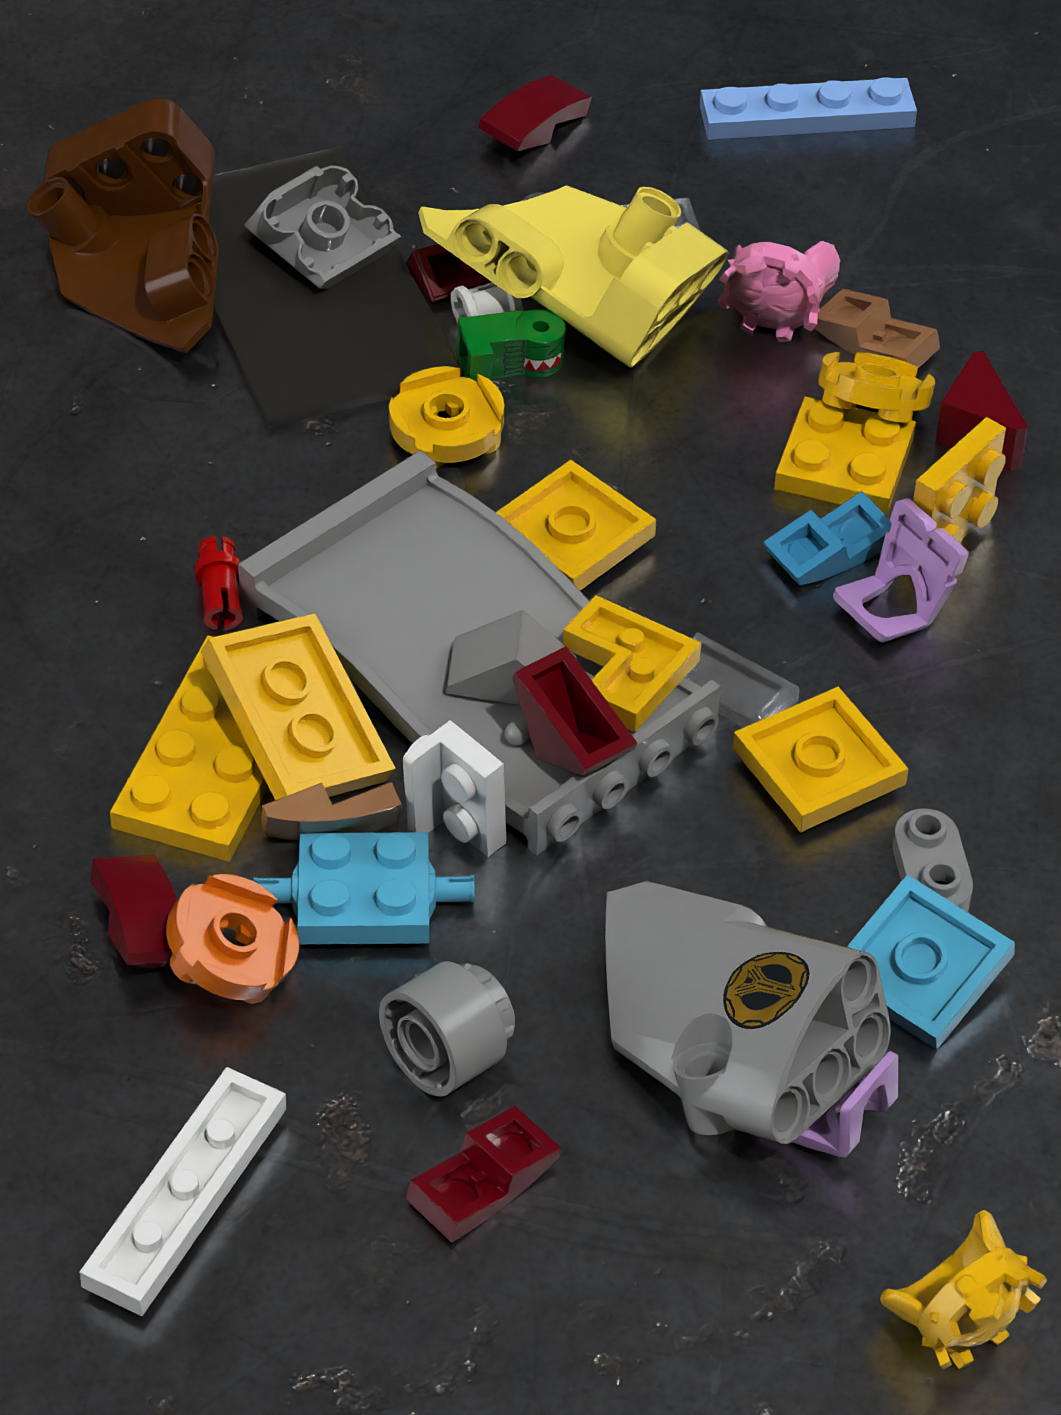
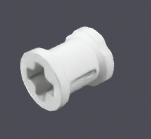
(482, 301)

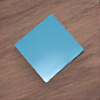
(931, 959)

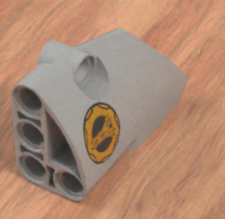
(738, 1014)

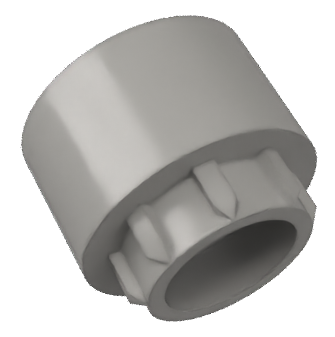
(447, 1025)

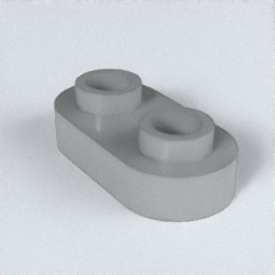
(931, 851)

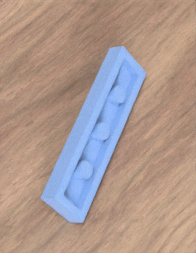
(807, 108)

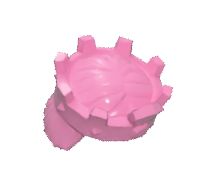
(778, 285)

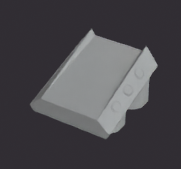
(323, 226)

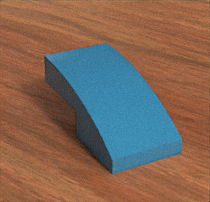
(827, 546)

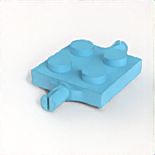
(366, 888)

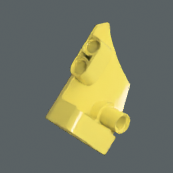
(592, 262)

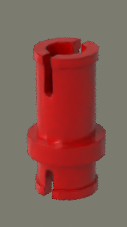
(219, 578)

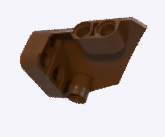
(132, 222)

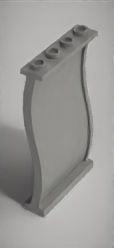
(407, 573)

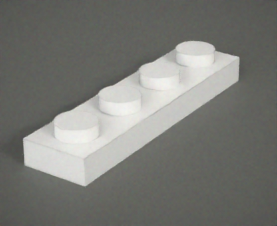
(183, 1191)

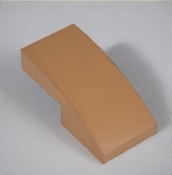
(865, 325)
(313, 813)

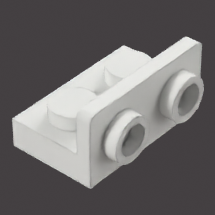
(457, 784)

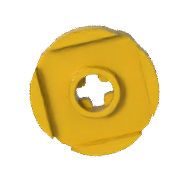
(875, 383)
(472, 431)

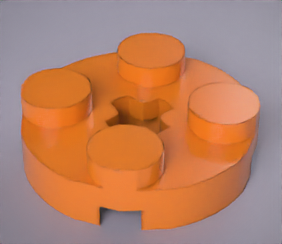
(212, 961)

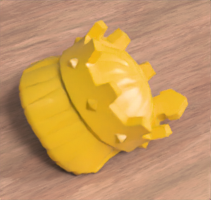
(968, 1295)

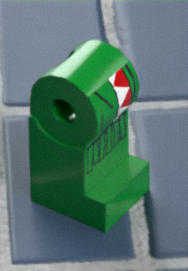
(511, 344)

